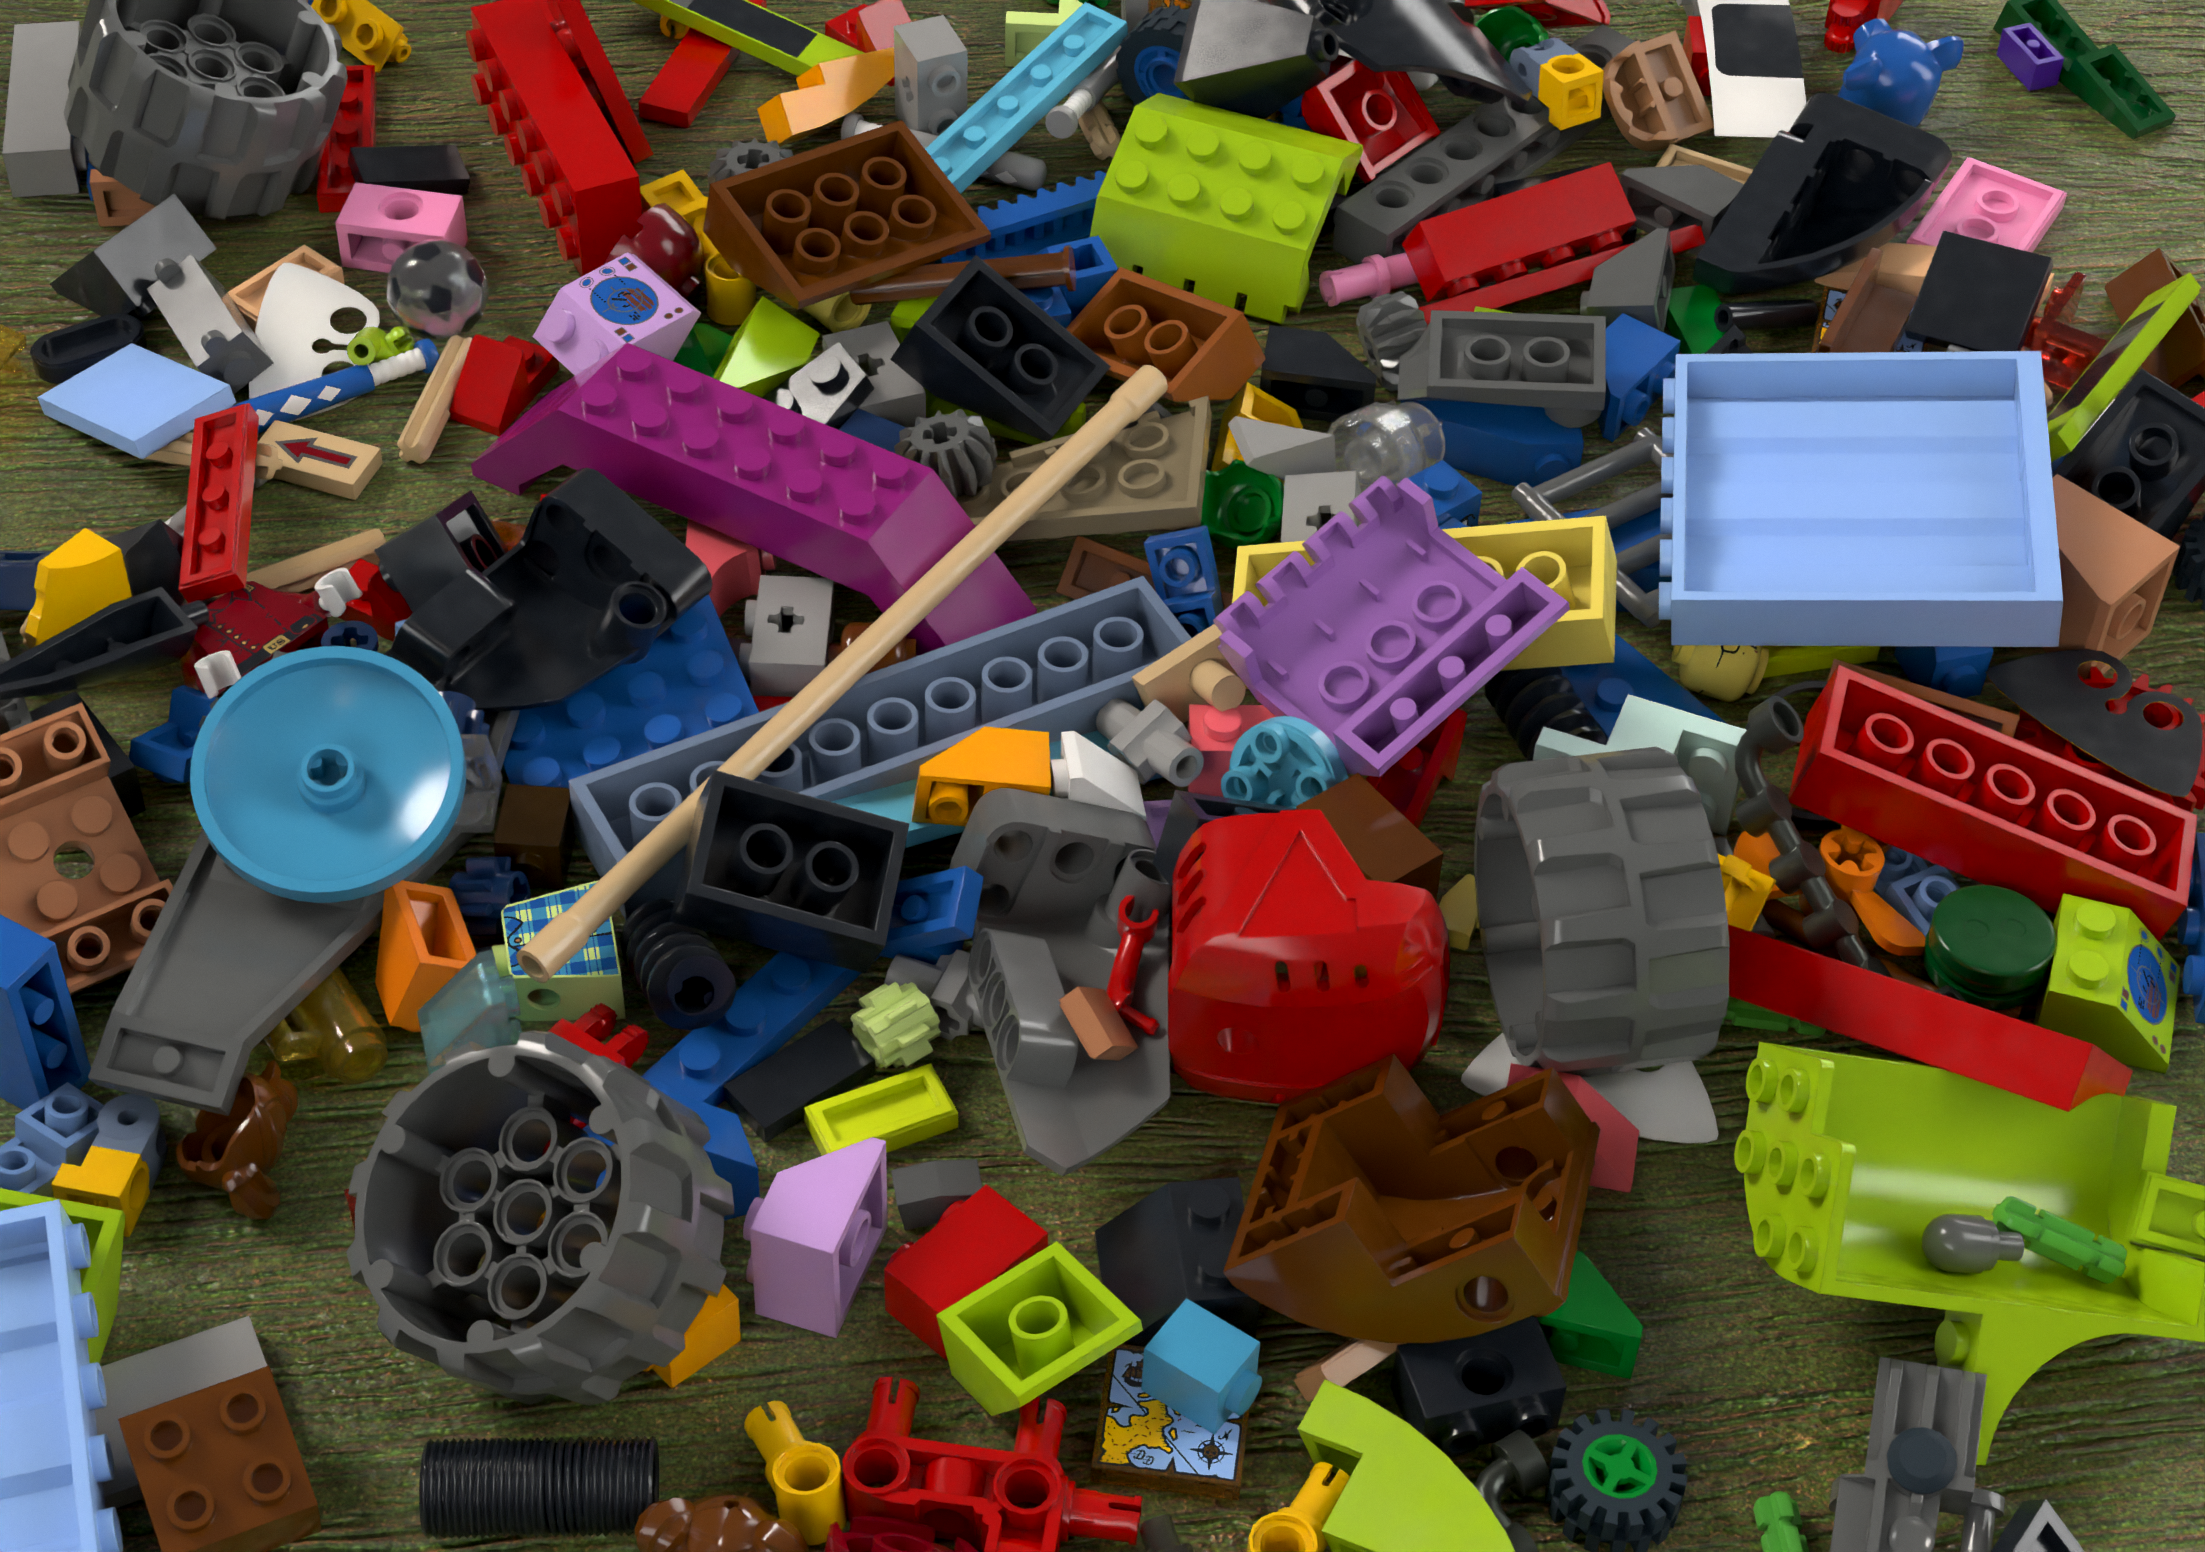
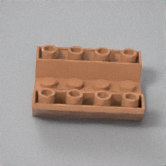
(59, 799)

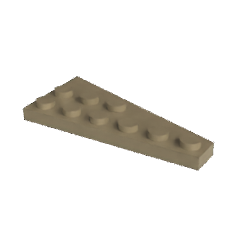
(1136, 483)

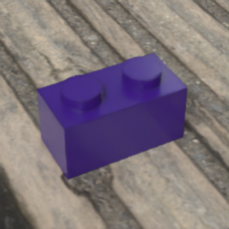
(2030, 56)

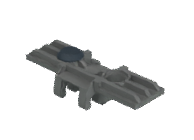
(1917, 1465)

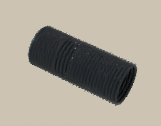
(525, 1483)

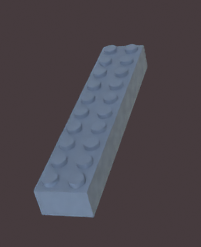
(1025, 675)

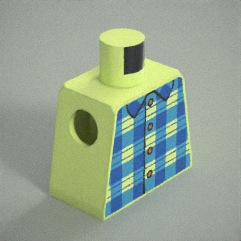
(583, 982)

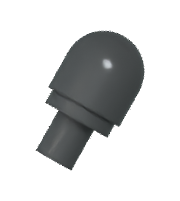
(1968, 1243)

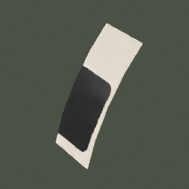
(1752, 66)

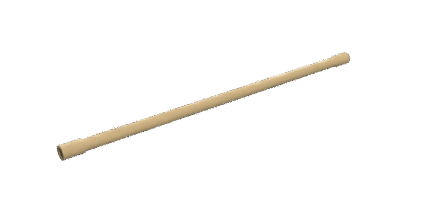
(571, 929)

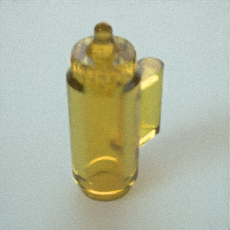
(335, 1030)

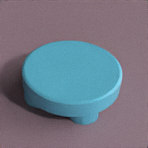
(1282, 763)

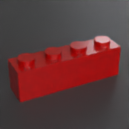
(1519, 232)

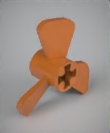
(1852, 870)

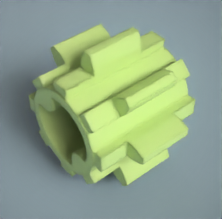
(896, 1025)

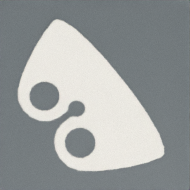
(295, 316)
(1659, 1103)

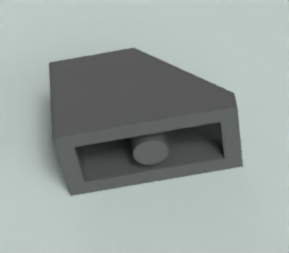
(1678, 197)
(1634, 282)

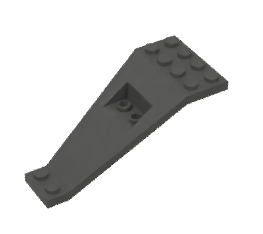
(230, 969)

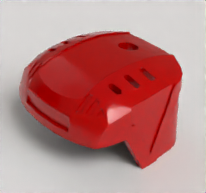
(1295, 896)

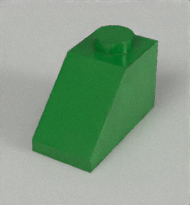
(1593, 1325)

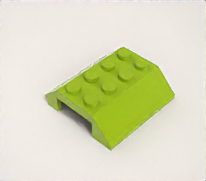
(1221, 202)

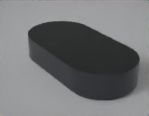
(78, 347)

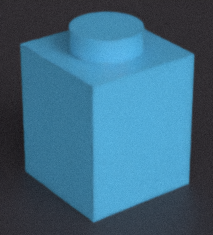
(1202, 1367)

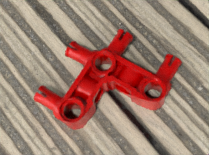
(975, 1489)

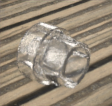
(1387, 441)

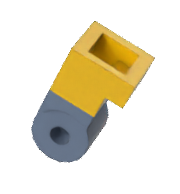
(1561, 81)
(120, 1161)

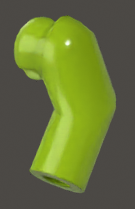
(375, 345)

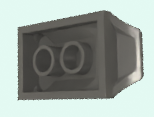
(1510, 361)

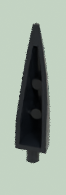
(106, 646)

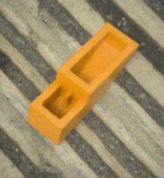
(825, 95)

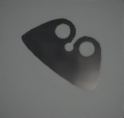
(2057, 698)

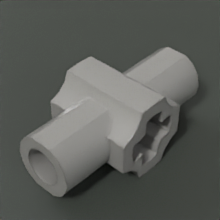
(1150, 741)
(945, 986)

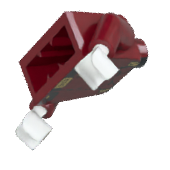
(255, 623)

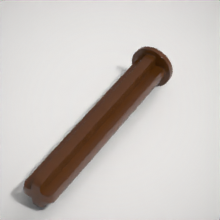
(931, 280)

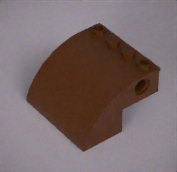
(1416, 1220)

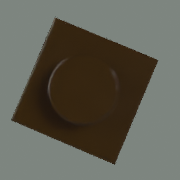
(537, 833)

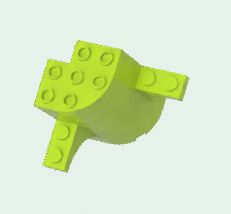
(1872, 1146)

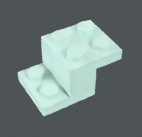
(1701, 746)

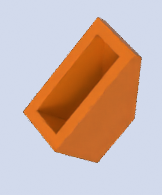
(419, 948)

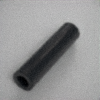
(1766, 315)

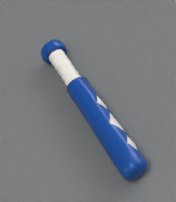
(340, 386)

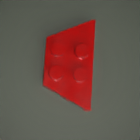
(584, 48)

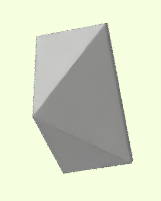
(1283, 448)

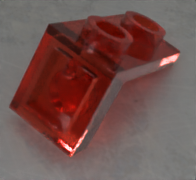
(2063, 348)

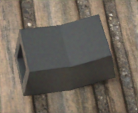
(931, 1187)

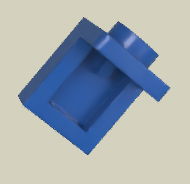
(170, 746)

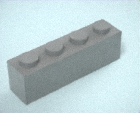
(37, 143)

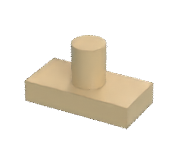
(1192, 675)

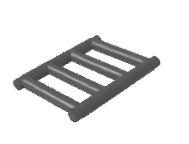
(1539, 502)

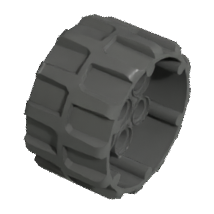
(206, 99)
(1601, 912)
(467, 1178)

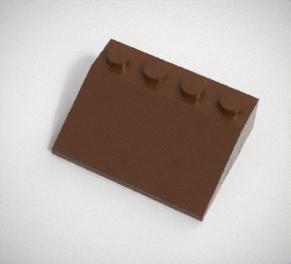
(840, 216)

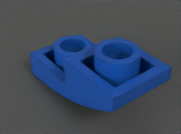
(1186, 576)

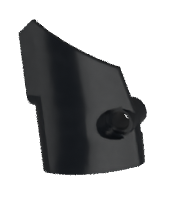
(1418, 38)
(560, 606)

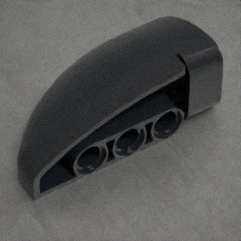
(1822, 198)

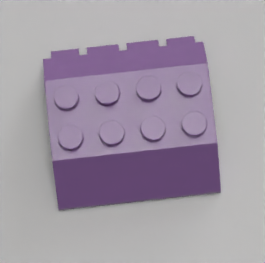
(1381, 627)

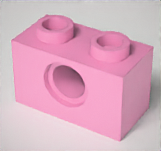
(386, 220)

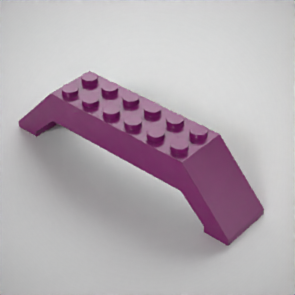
(762, 480)

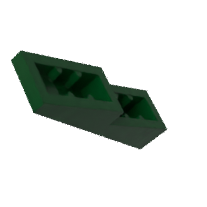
(2095, 75)

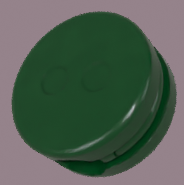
(1989, 946)

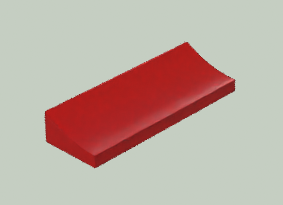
(1920, 1023)

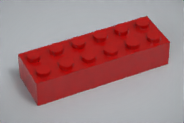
(553, 131)
(1989, 804)

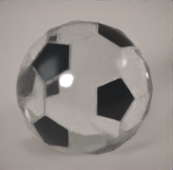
(437, 290)

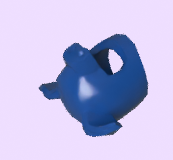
(1897, 70)

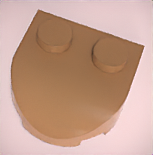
(1655, 94)

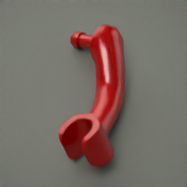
(1126, 964)

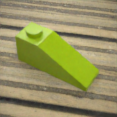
(766, 350)

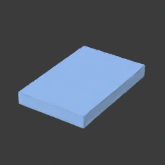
(136, 400)

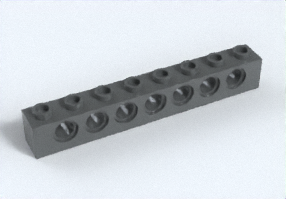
(1463, 164)

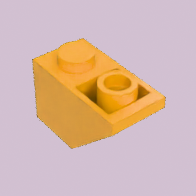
(978, 764)

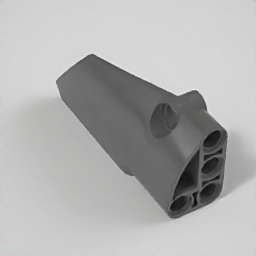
(1040, 932)

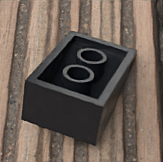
(999, 355)
(2144, 455)

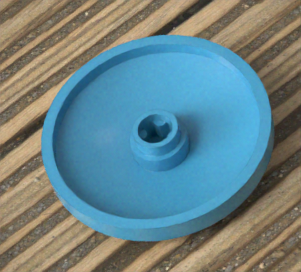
(328, 774)

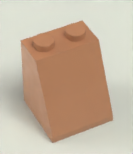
(2109, 575)

